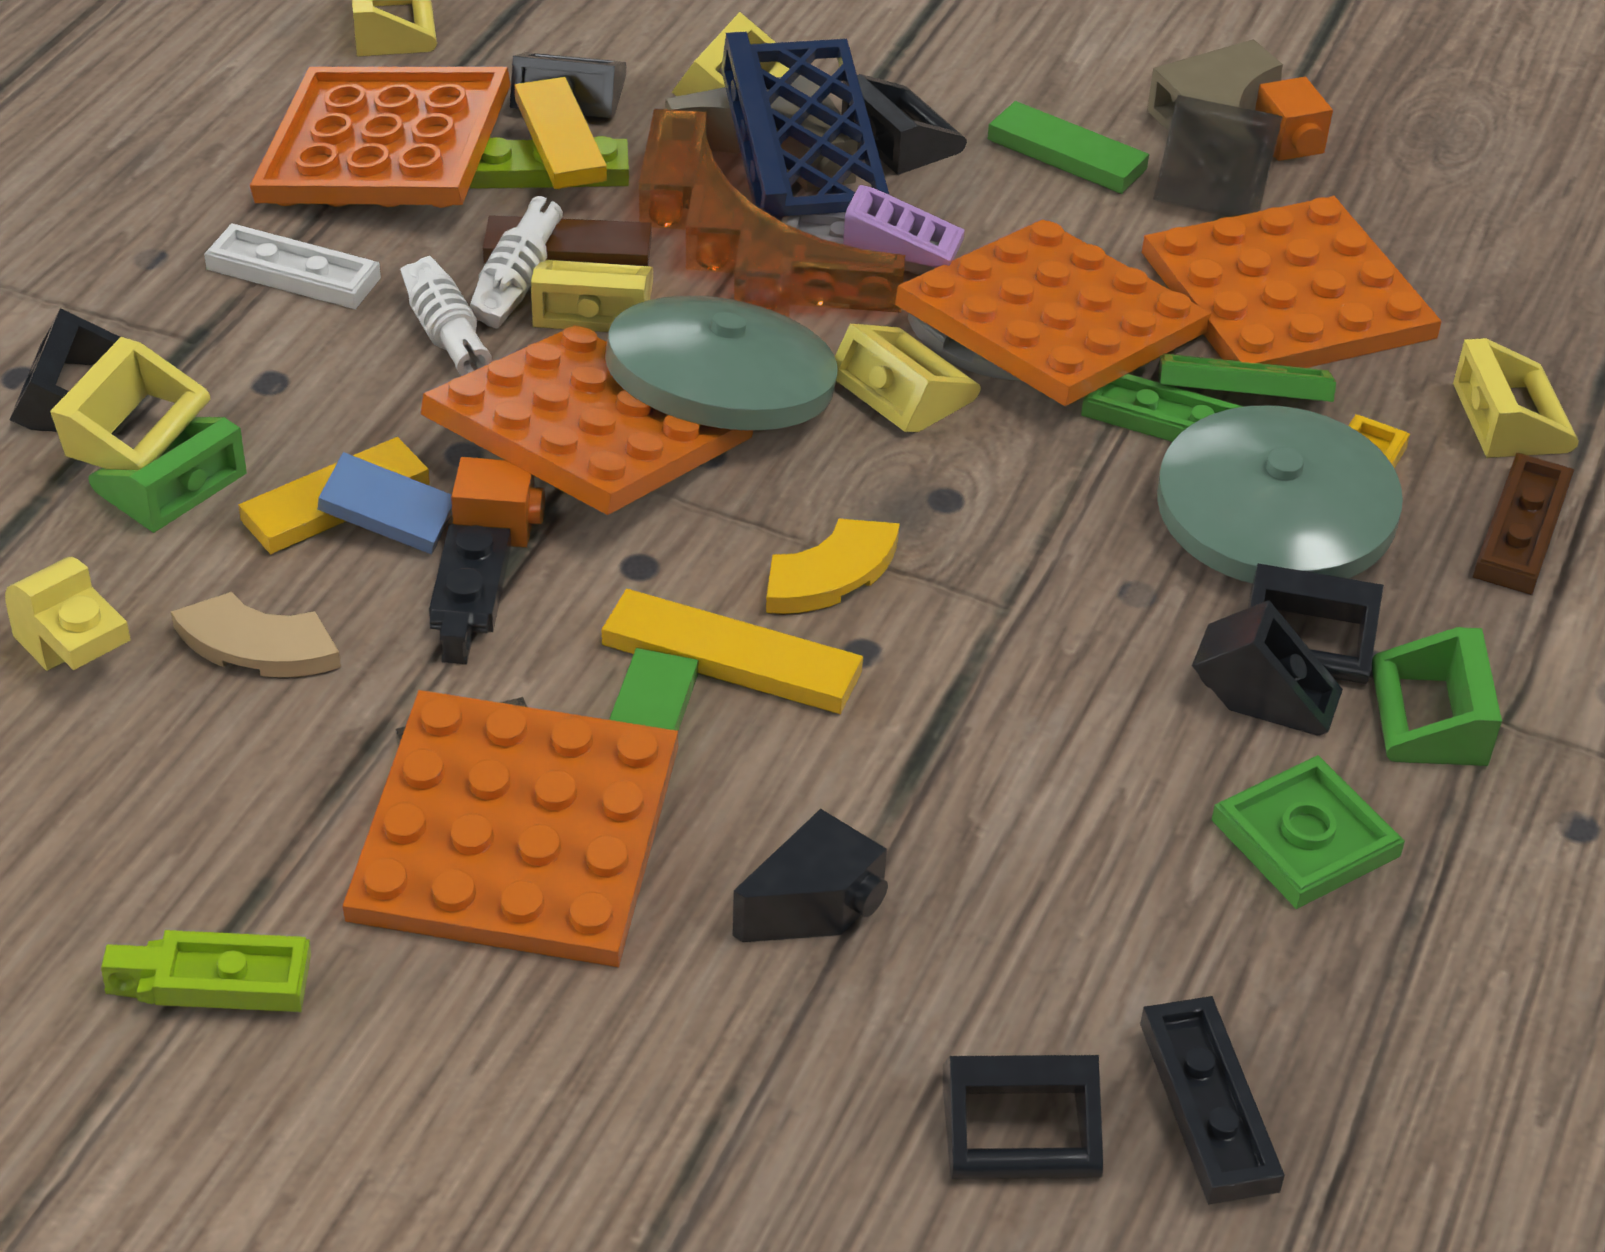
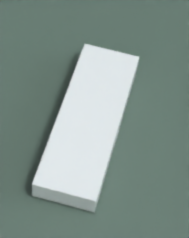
(293, 266)

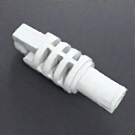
(511, 265)
(444, 314)

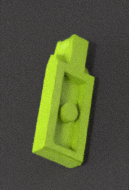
(211, 970)

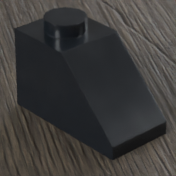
(1267, 671)
(812, 884)

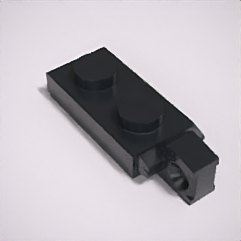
(468, 586)

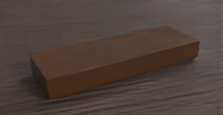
(584, 240)
(1523, 523)

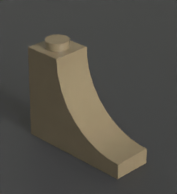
(1218, 76)
(723, 136)

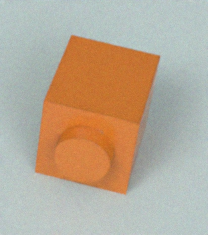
(1304, 116)
(497, 496)

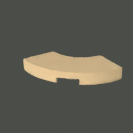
(236, 634)

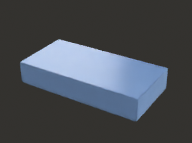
(386, 503)

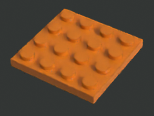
(382, 136)
(1292, 285)
(1053, 310)
(572, 423)
(514, 828)

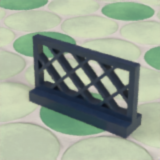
(757, 124)

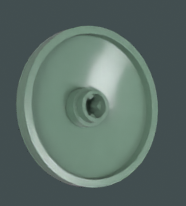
(721, 362)
(1279, 493)

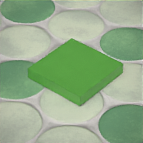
(1307, 831)

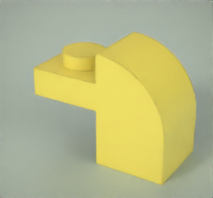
(63, 616)

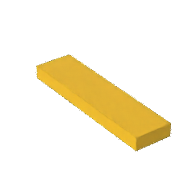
(735, 650)

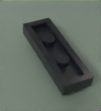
(1211, 1100)

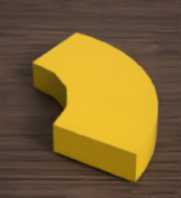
(843, 562)

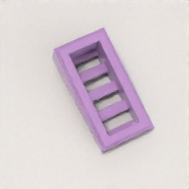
(892, 226)

